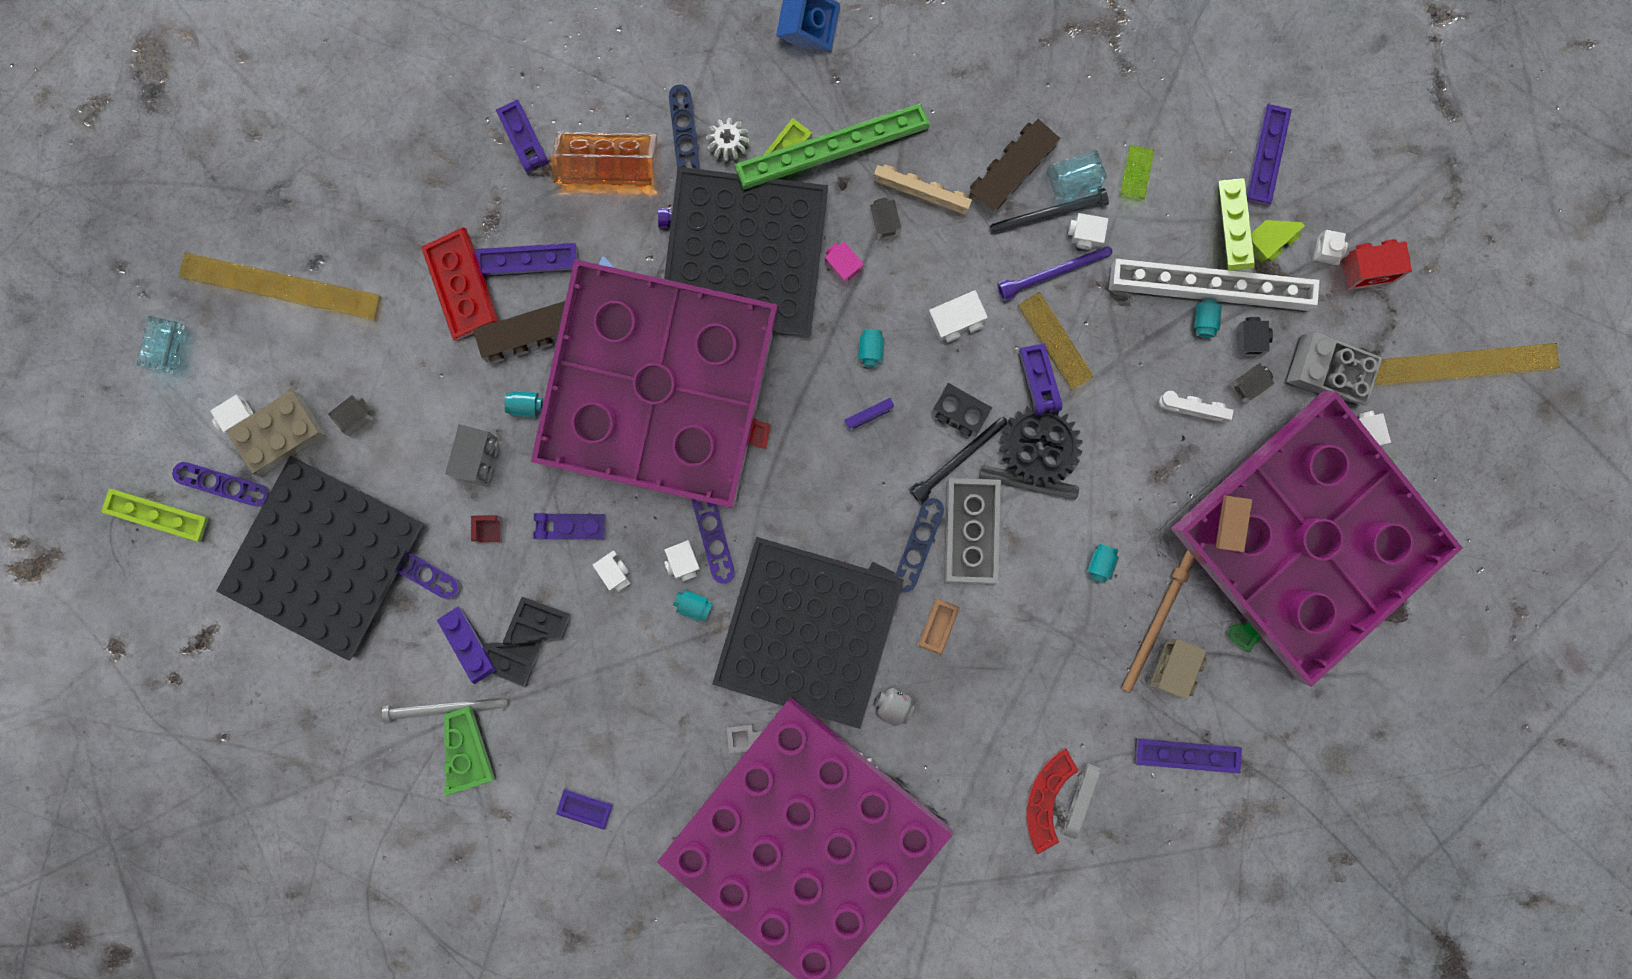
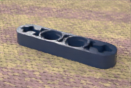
(683, 133)
(921, 546)

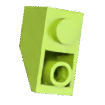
(1271, 236)

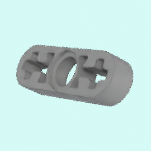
(1081, 801)

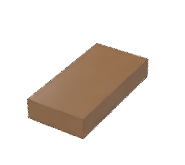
(1233, 523)
(938, 626)

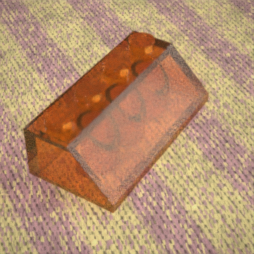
(604, 158)

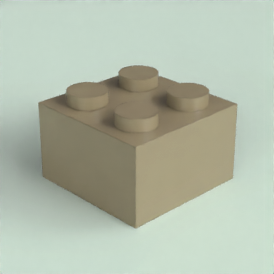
(1178, 669)

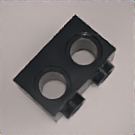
(964, 404)

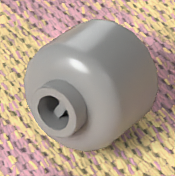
(894, 707)

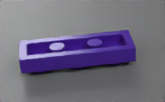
(466, 645)

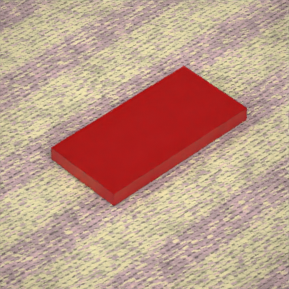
(459, 283)

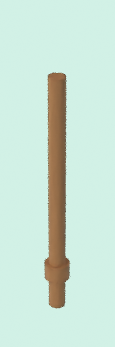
(1180, 576)

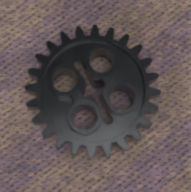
(1038, 467)

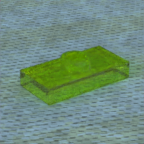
(1137, 172)

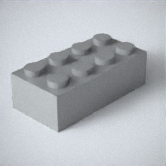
(972, 531)

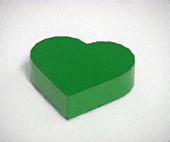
(1243, 636)

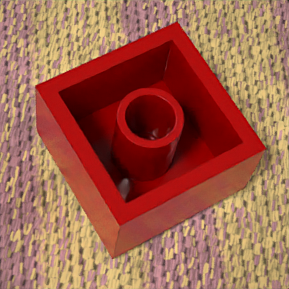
(1376, 264)

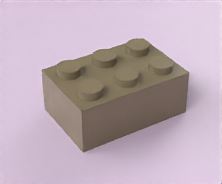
(275, 433)

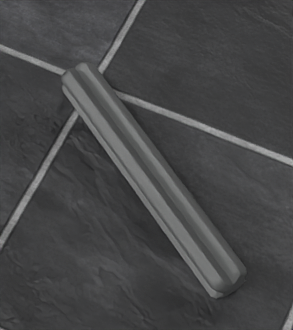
(1060, 489)

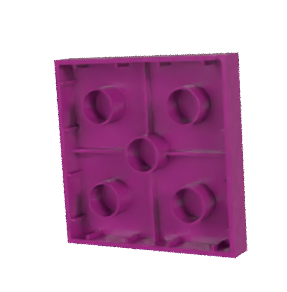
(654, 383)
(1328, 538)
(805, 846)

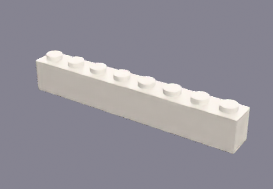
(1214, 284)

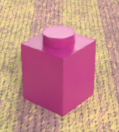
(843, 262)

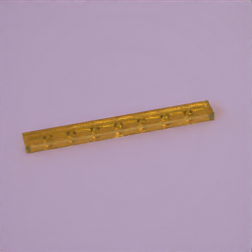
(280, 286)
(1468, 364)

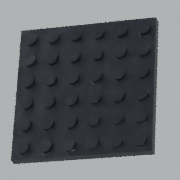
(749, 241)
(320, 558)
(808, 632)

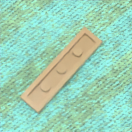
(931, 192)

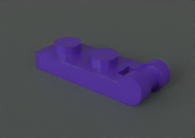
(521, 135)
(1040, 378)
(570, 526)

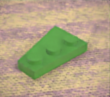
(466, 755)

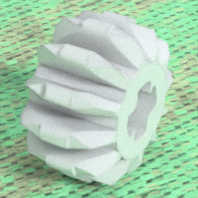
(719, 135)

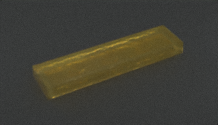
(1056, 340)

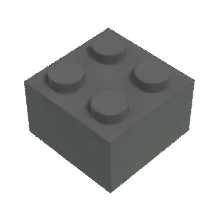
(472, 455)

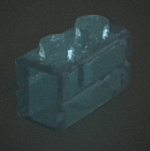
(1077, 175)
(161, 345)

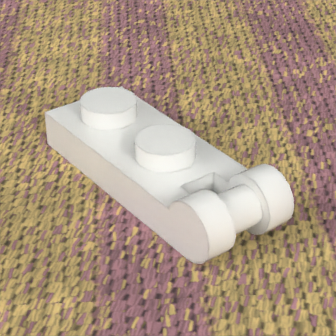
(1195, 407)

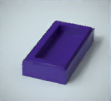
(869, 414)
(584, 809)

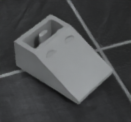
(1334, 366)

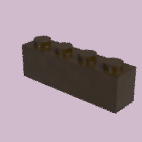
(1014, 167)
(519, 333)

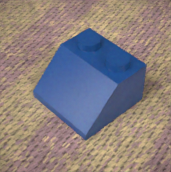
(808, 23)

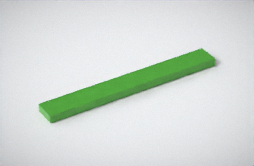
(831, 146)

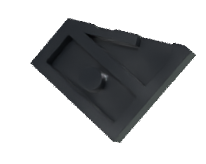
(535, 623)
(513, 661)

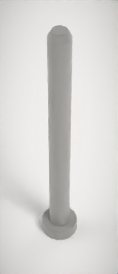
(389, 714)

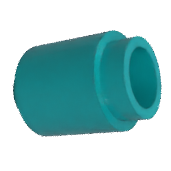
(1207, 318)
(871, 348)
(523, 404)
(1103, 563)
(692, 605)

